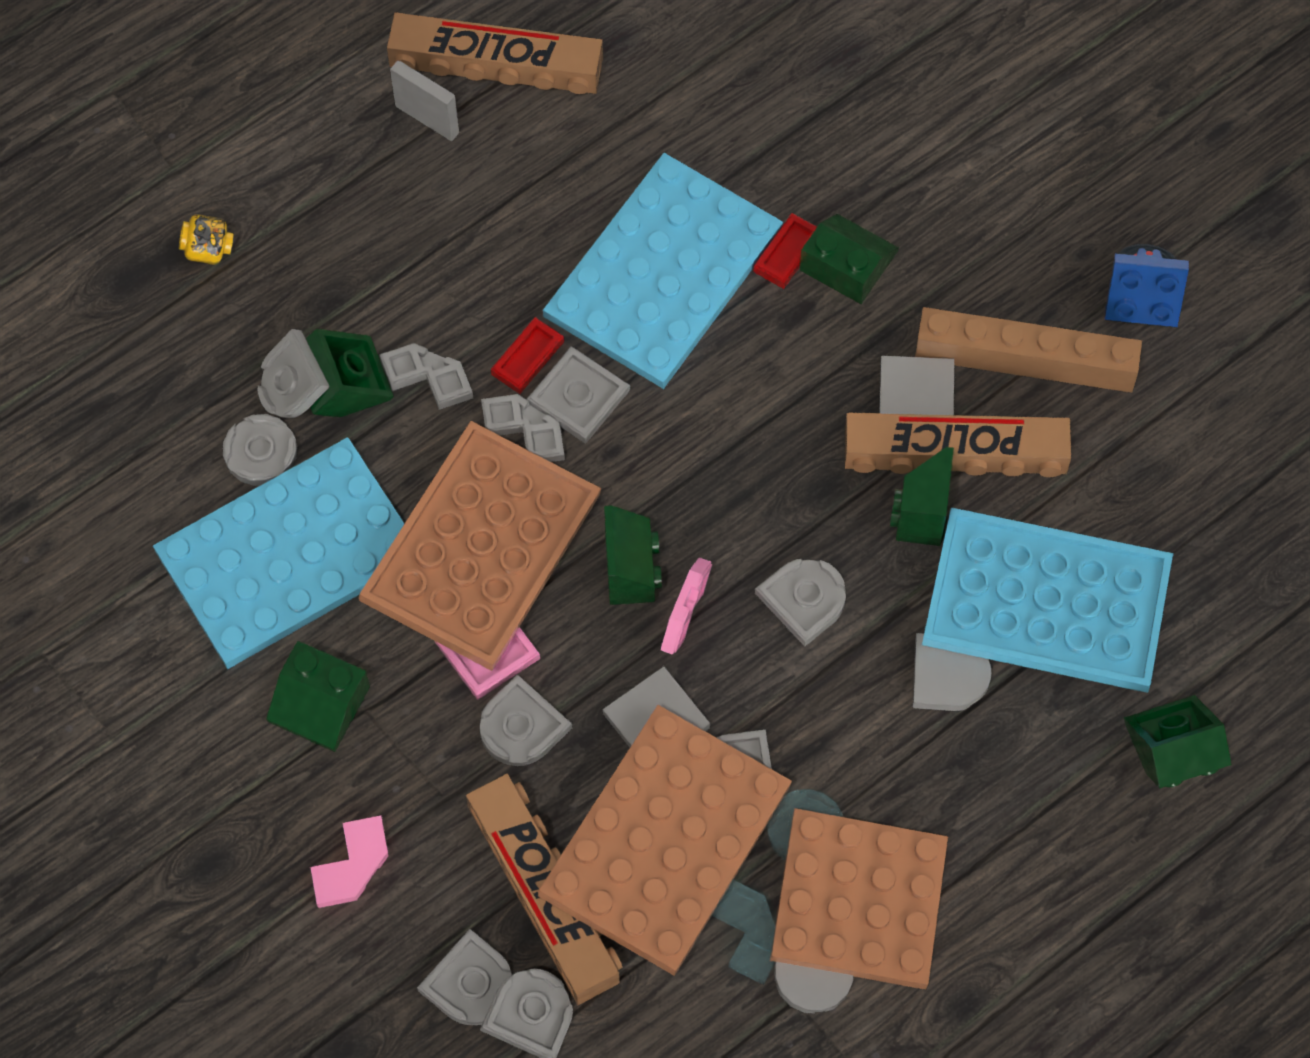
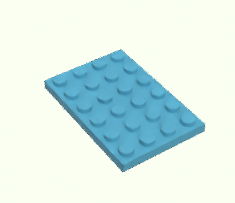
(662, 270)
(282, 552)
(1048, 600)

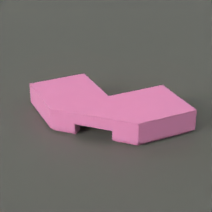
(689, 596)
(347, 879)

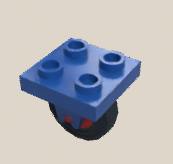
(1146, 286)

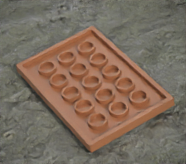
(480, 545)
(665, 839)

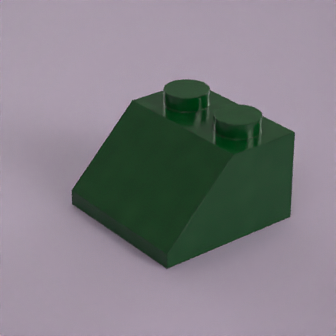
(846, 257)
(351, 371)
(922, 503)
(630, 557)
(317, 696)
(1179, 741)

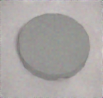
(259, 449)
(811, 988)

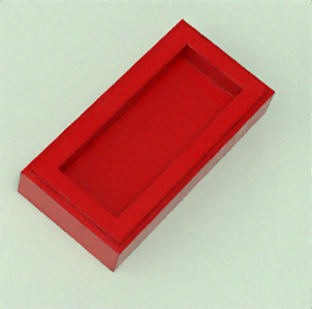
(783, 254)
(527, 355)

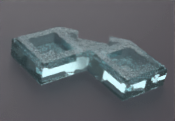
(751, 914)

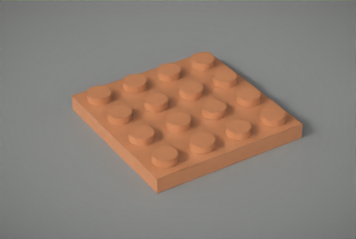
(859, 898)

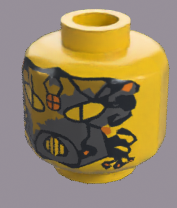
(205, 239)

